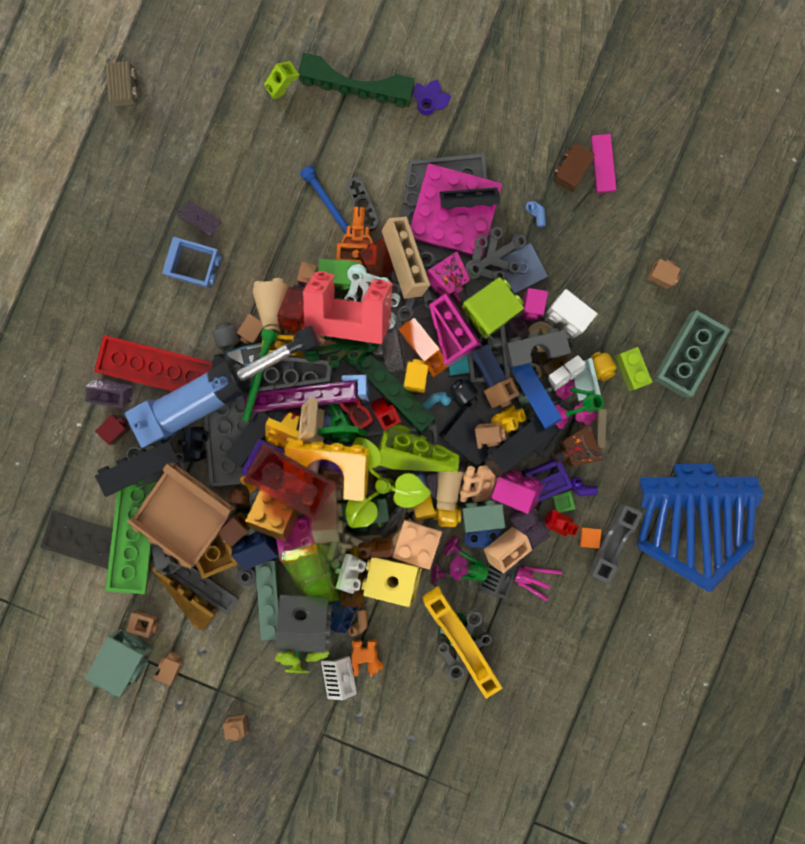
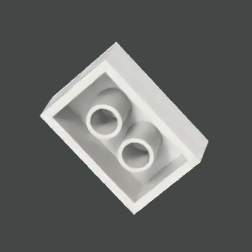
(569, 314)

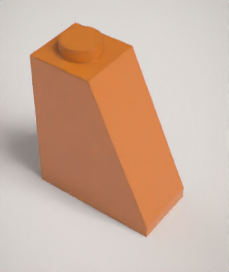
(423, 346)

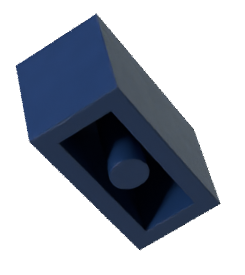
(254, 550)

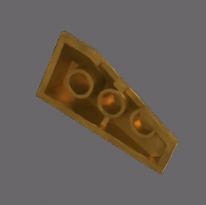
(192, 605)

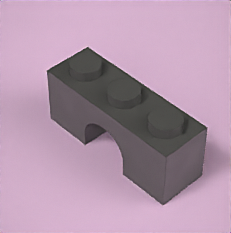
(554, 343)

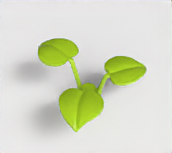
(408, 492)

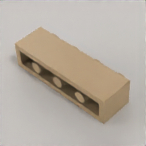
(405, 257)

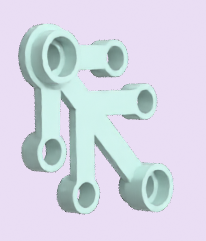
(363, 282)

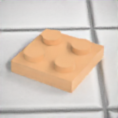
(417, 544)

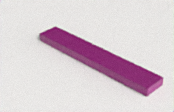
(295, 397)

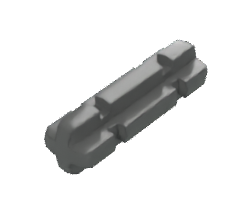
(394, 518)

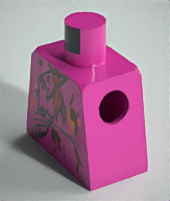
(449, 277)

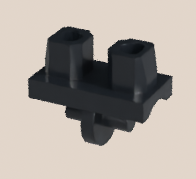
(192, 443)

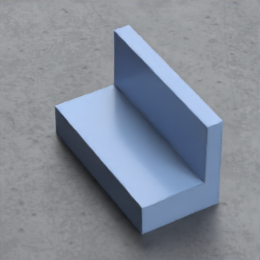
(362, 385)

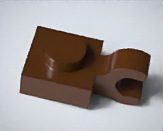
(378, 548)

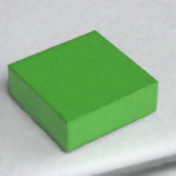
(563, 502)

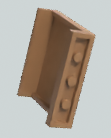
(181, 516)

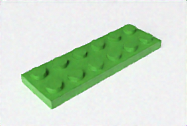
(129, 549)

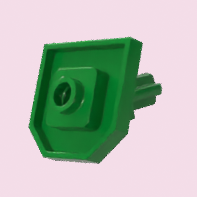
(341, 427)

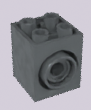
(303, 623)

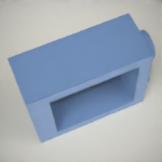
(174, 257)

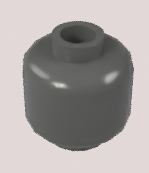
(226, 336)

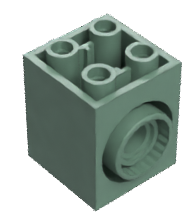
(119, 663)

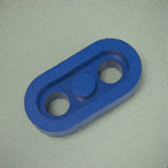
(483, 537)

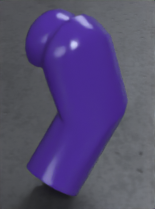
(581, 489)

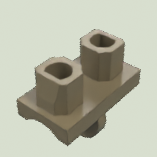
(331, 548)

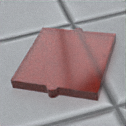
(377, 259)

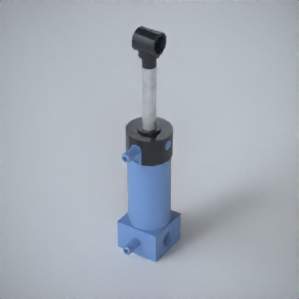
(218, 387)

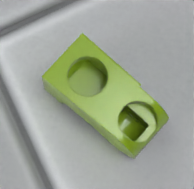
(280, 79)

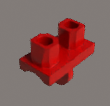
(560, 523)

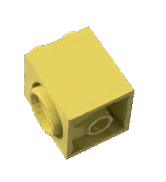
(381, 585)

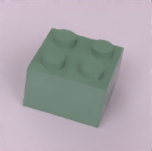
(482, 516)

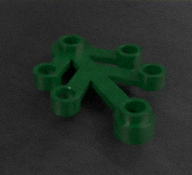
(344, 347)

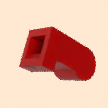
(385, 413)

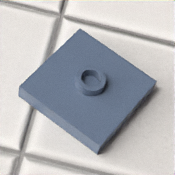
(530, 270)

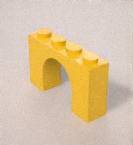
(351, 460)

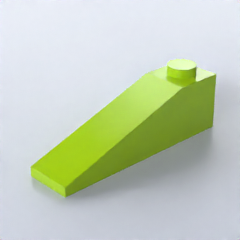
(407, 451)

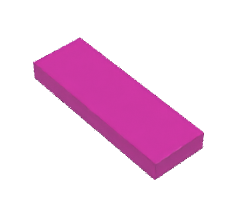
(603, 163)

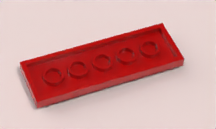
(148, 364)

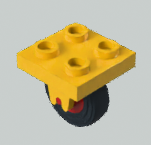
(283, 428)

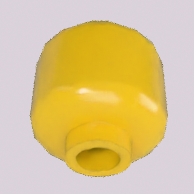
(603, 365)
(448, 518)

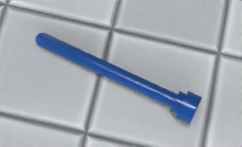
(309, 175)

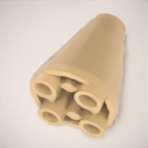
(268, 300)

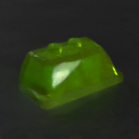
(311, 572)

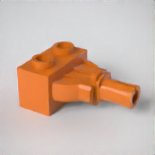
(355, 242)

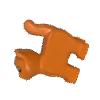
(365, 654)

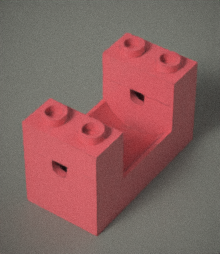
(347, 318)

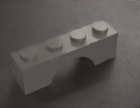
(607, 557)

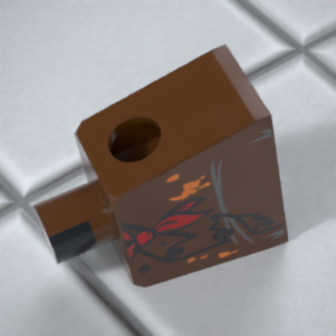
(578, 448)

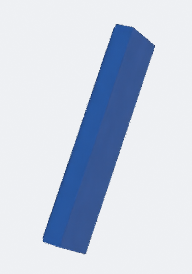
(537, 395)

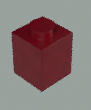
(113, 429)

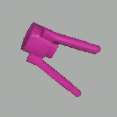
(524, 577)

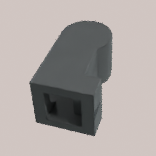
(163, 561)

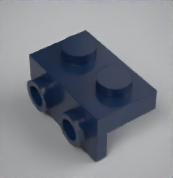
(341, 616)

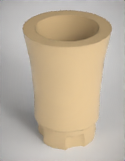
(448, 489)

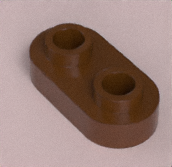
(238, 496)

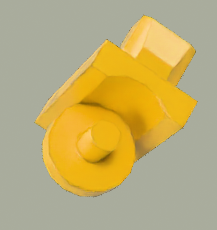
(509, 418)

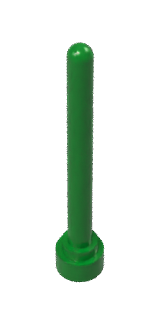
(268, 338)

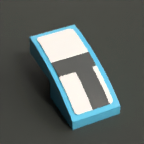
(245, 354)

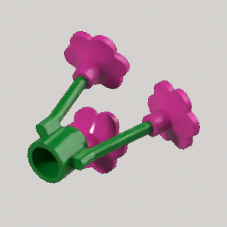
(585, 409)

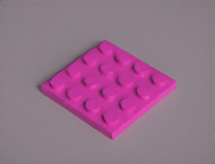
(454, 227)

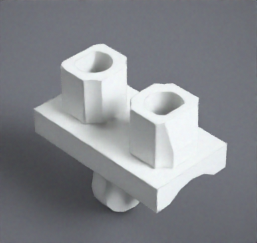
(349, 573)

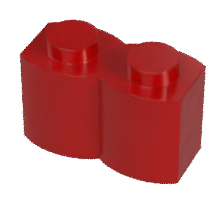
(359, 415)

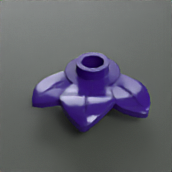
(430, 95)

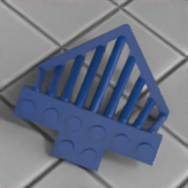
(700, 488)

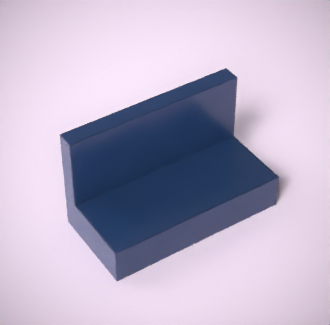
(488, 366)

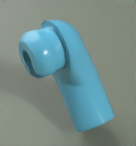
(439, 397)

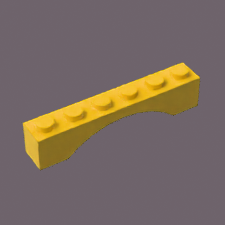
(462, 641)

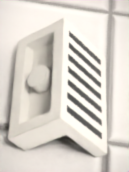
(339, 678)

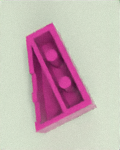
(453, 330)

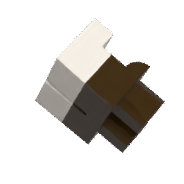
(561, 368)

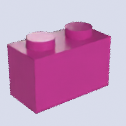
(534, 304)

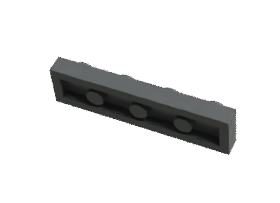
(206, 588)

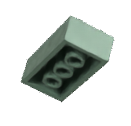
(691, 354)

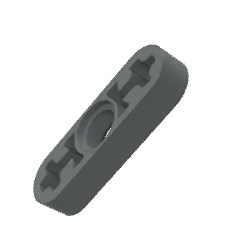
(362, 189)

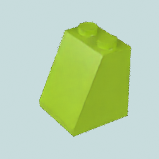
(492, 307)

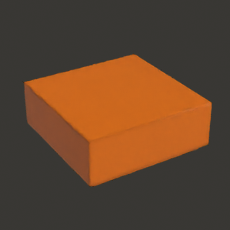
(590, 537)

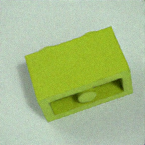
(633, 369)

